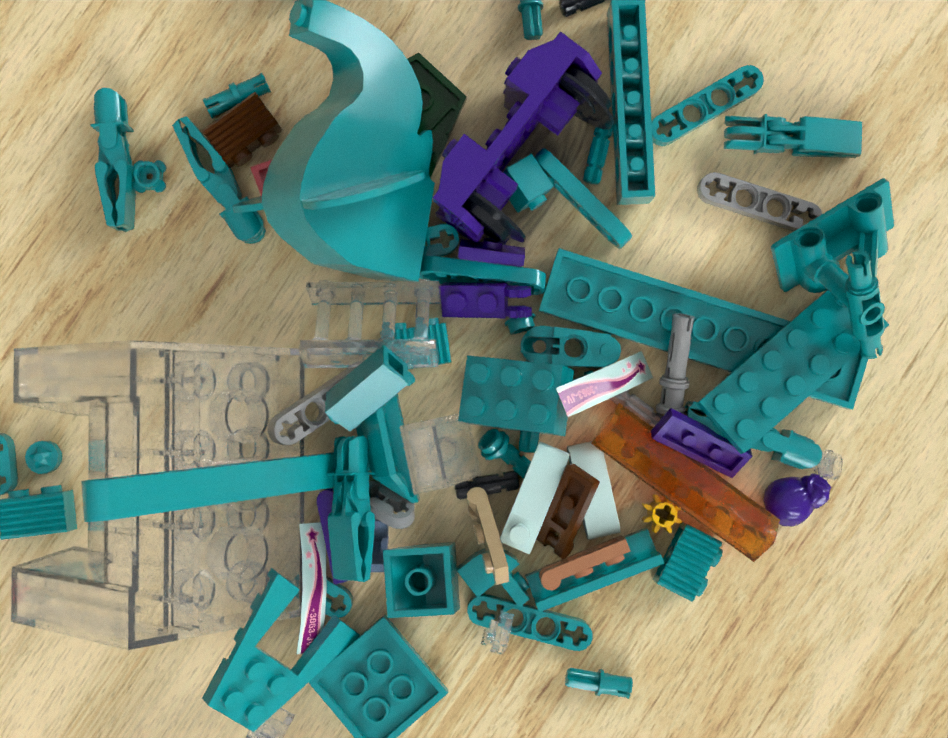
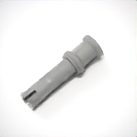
(675, 380)

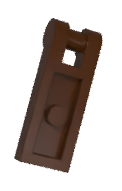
(567, 510)

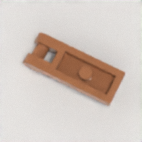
(582, 563)

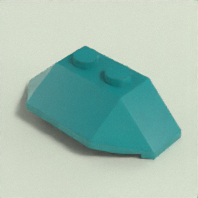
(387, 450)

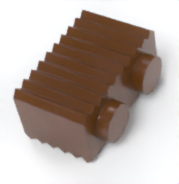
(243, 131)

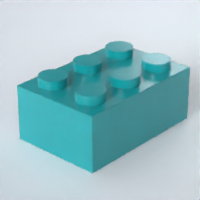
(514, 395)

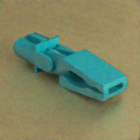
(810, 136)
(114, 159)
(221, 185)
(787, 447)
(351, 519)

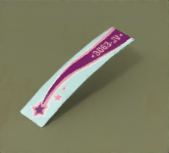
(604, 383)
(313, 584)

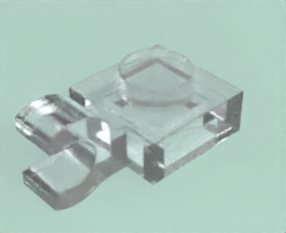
(498, 633)

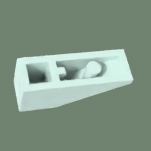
(534, 497)

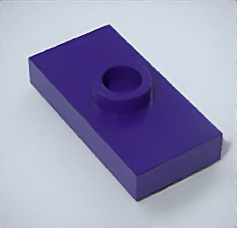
(491, 252)

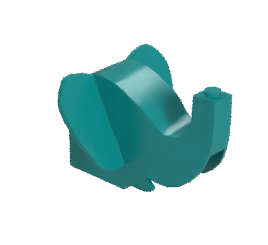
(354, 172)

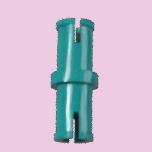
(235, 94)

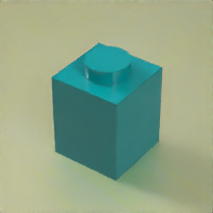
(531, 182)

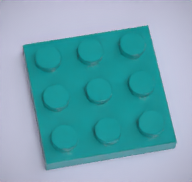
(379, 684)

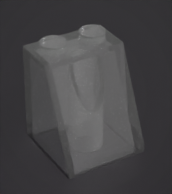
(439, 453)

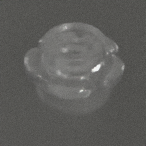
(830, 465)

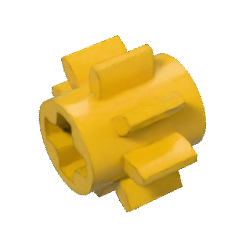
(662, 522)

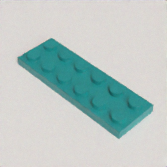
(782, 372)

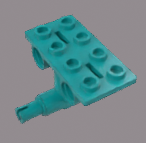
(813, 252)

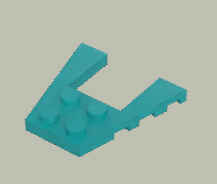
(255, 684)

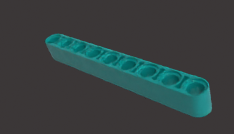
(203, 486)

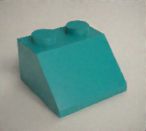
(421, 580)

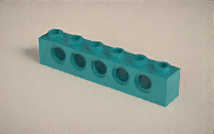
(631, 102)

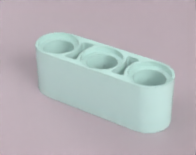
(601, 515)

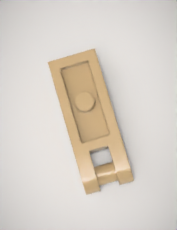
(487, 533)

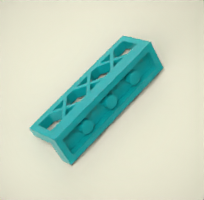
(640, 559)

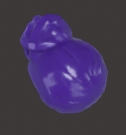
(796, 498)

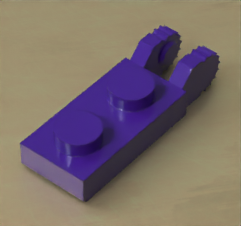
(482, 300)

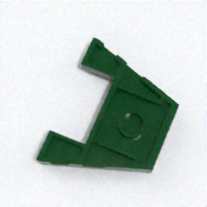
(440, 105)

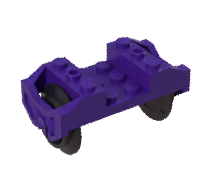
(541, 88)

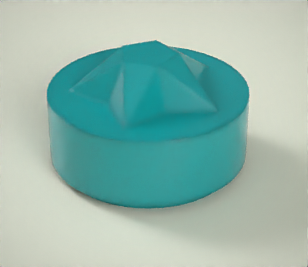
(43, 457)

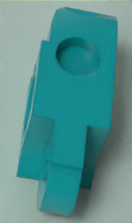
(596, 348)

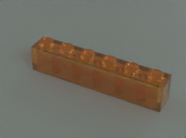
(687, 484)

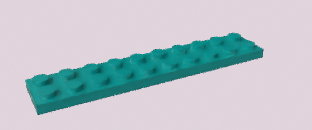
(642, 312)

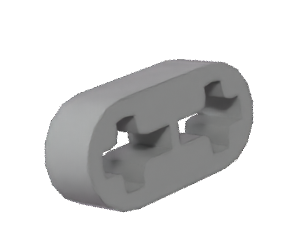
(387, 504)

